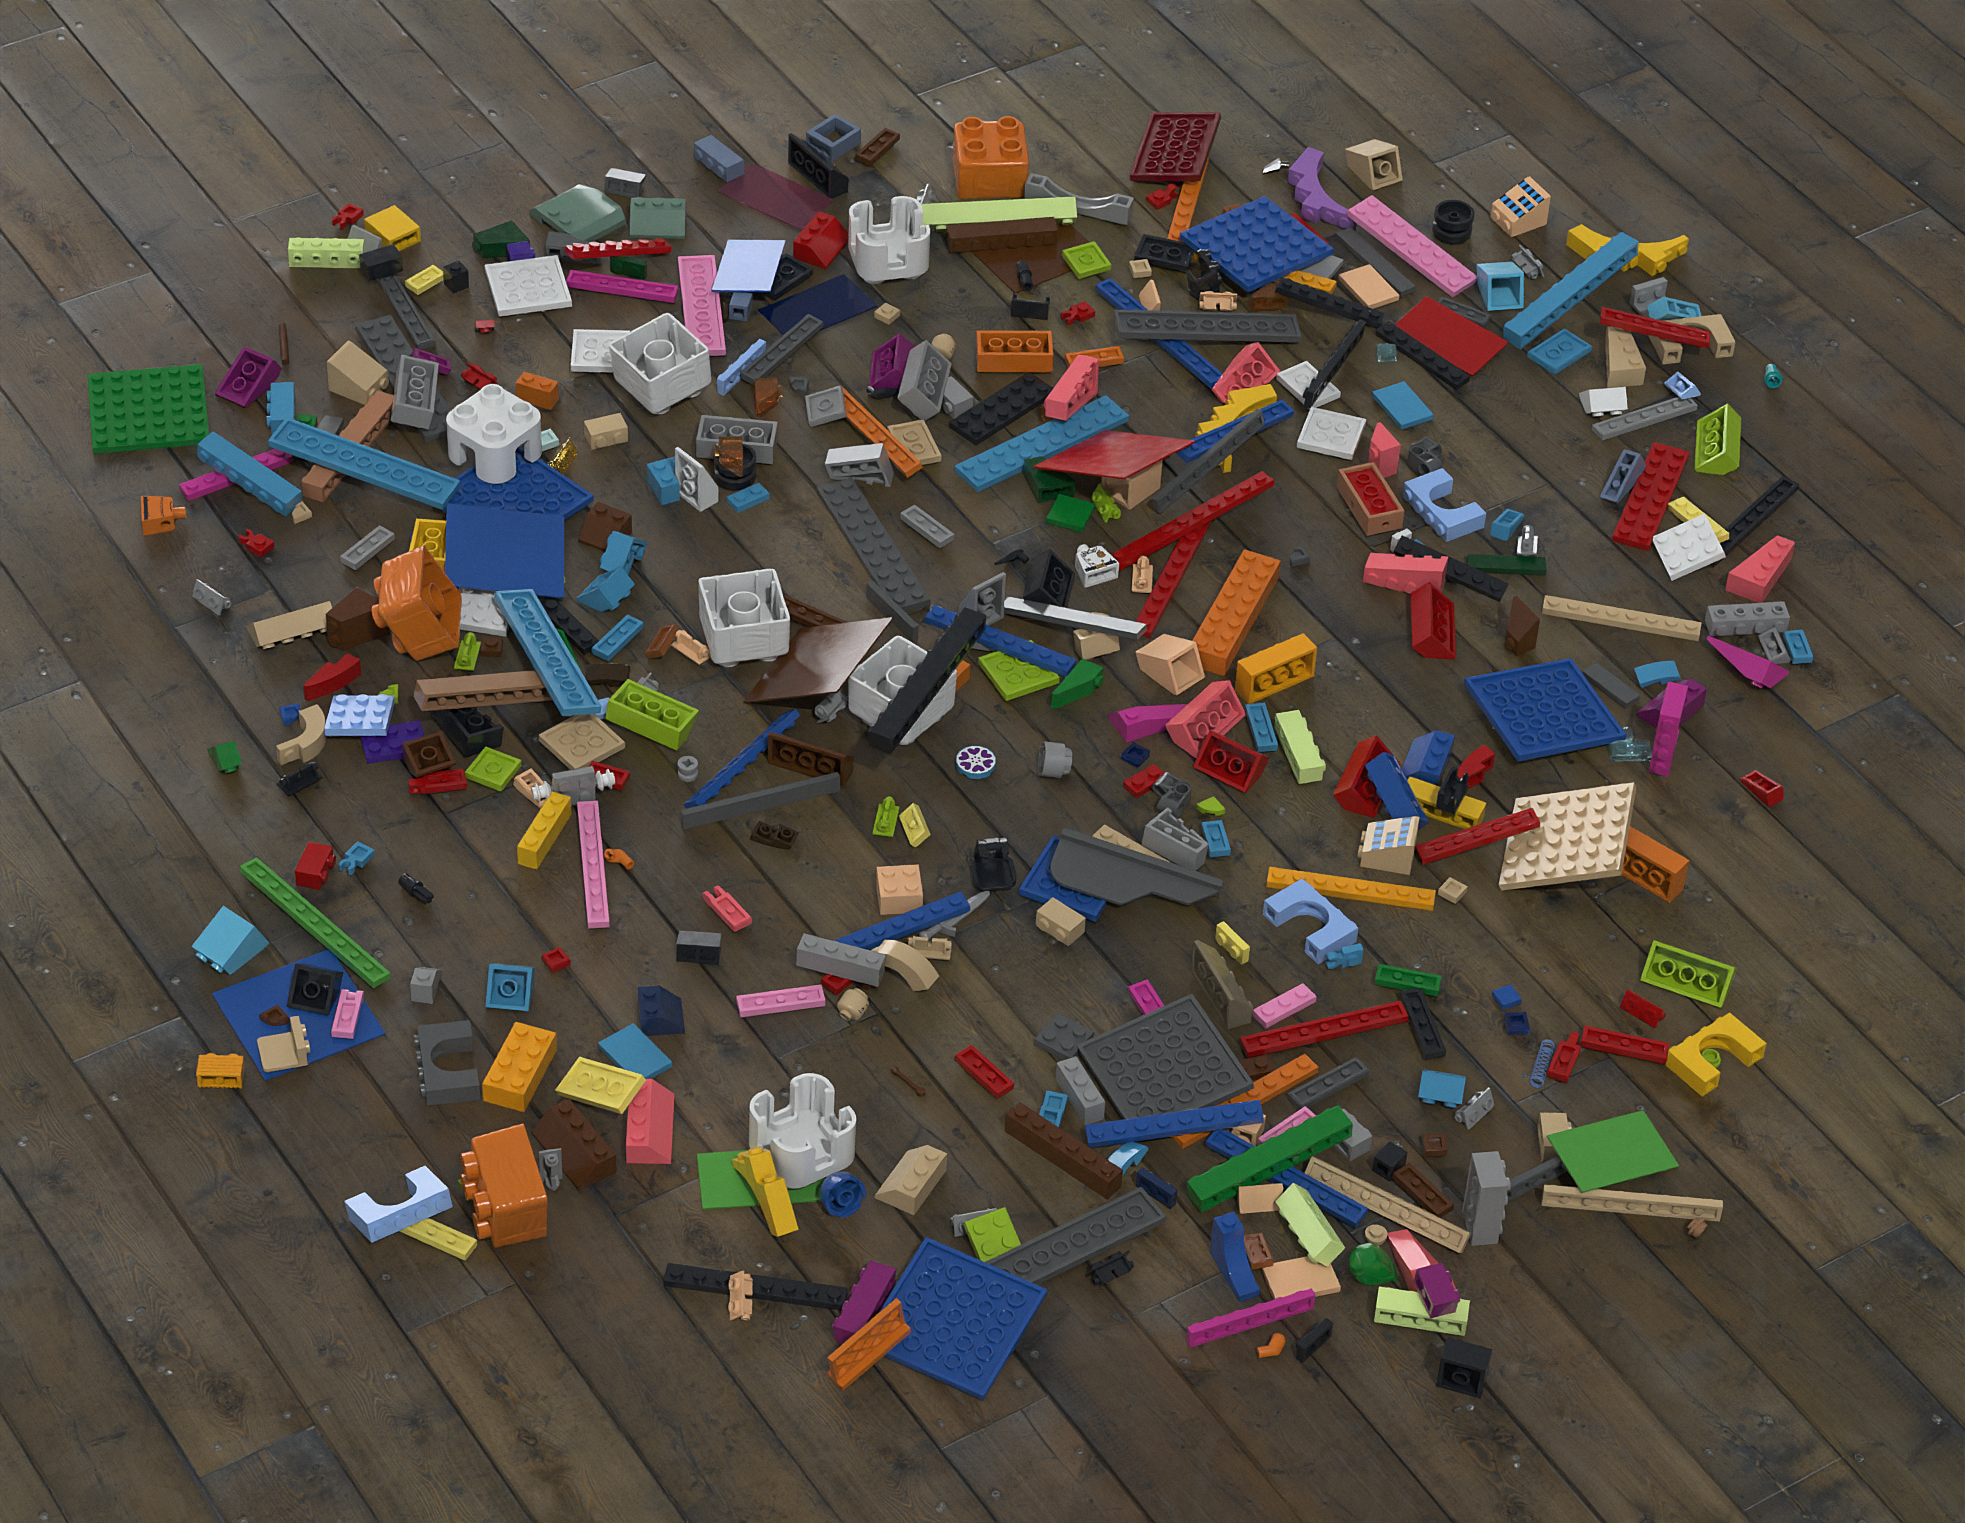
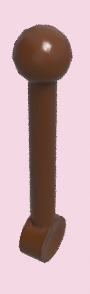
(920, 1090)

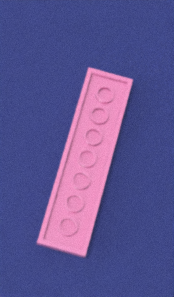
(1412, 246)
(699, 303)

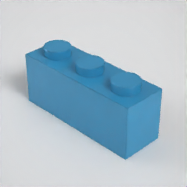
(281, 404)

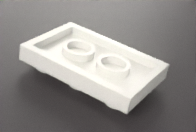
(1299, 377)

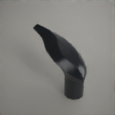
(882, 393)
(1014, 555)

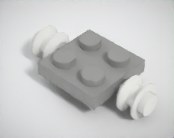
(575, 783)

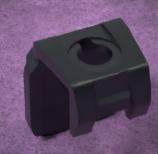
(1209, 275)
(993, 869)

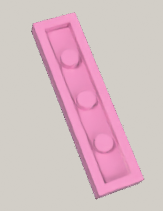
(780, 1000)

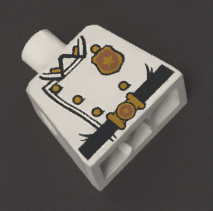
(1095, 565)

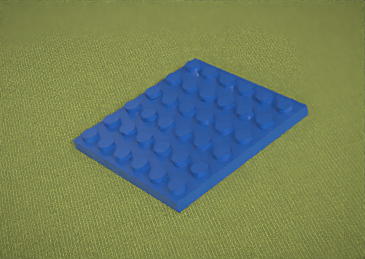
(1257, 243)
(532, 490)
(1544, 709)
(961, 1317)

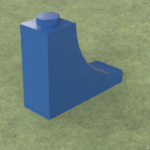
(1230, 1256)

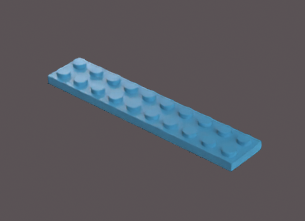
(1043, 441)
(364, 463)
(547, 652)

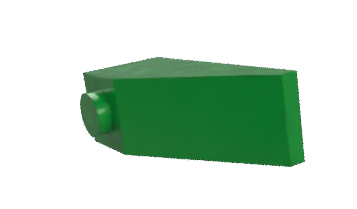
(1079, 683)

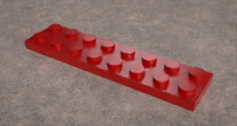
(1650, 496)

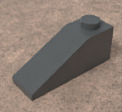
(556, 246)

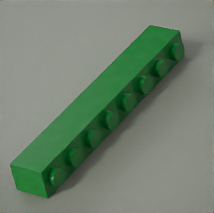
(1269, 1158)

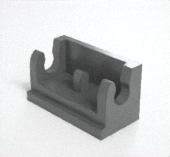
(624, 183)

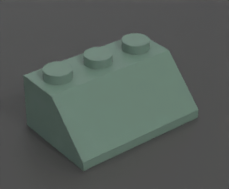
(657, 218)

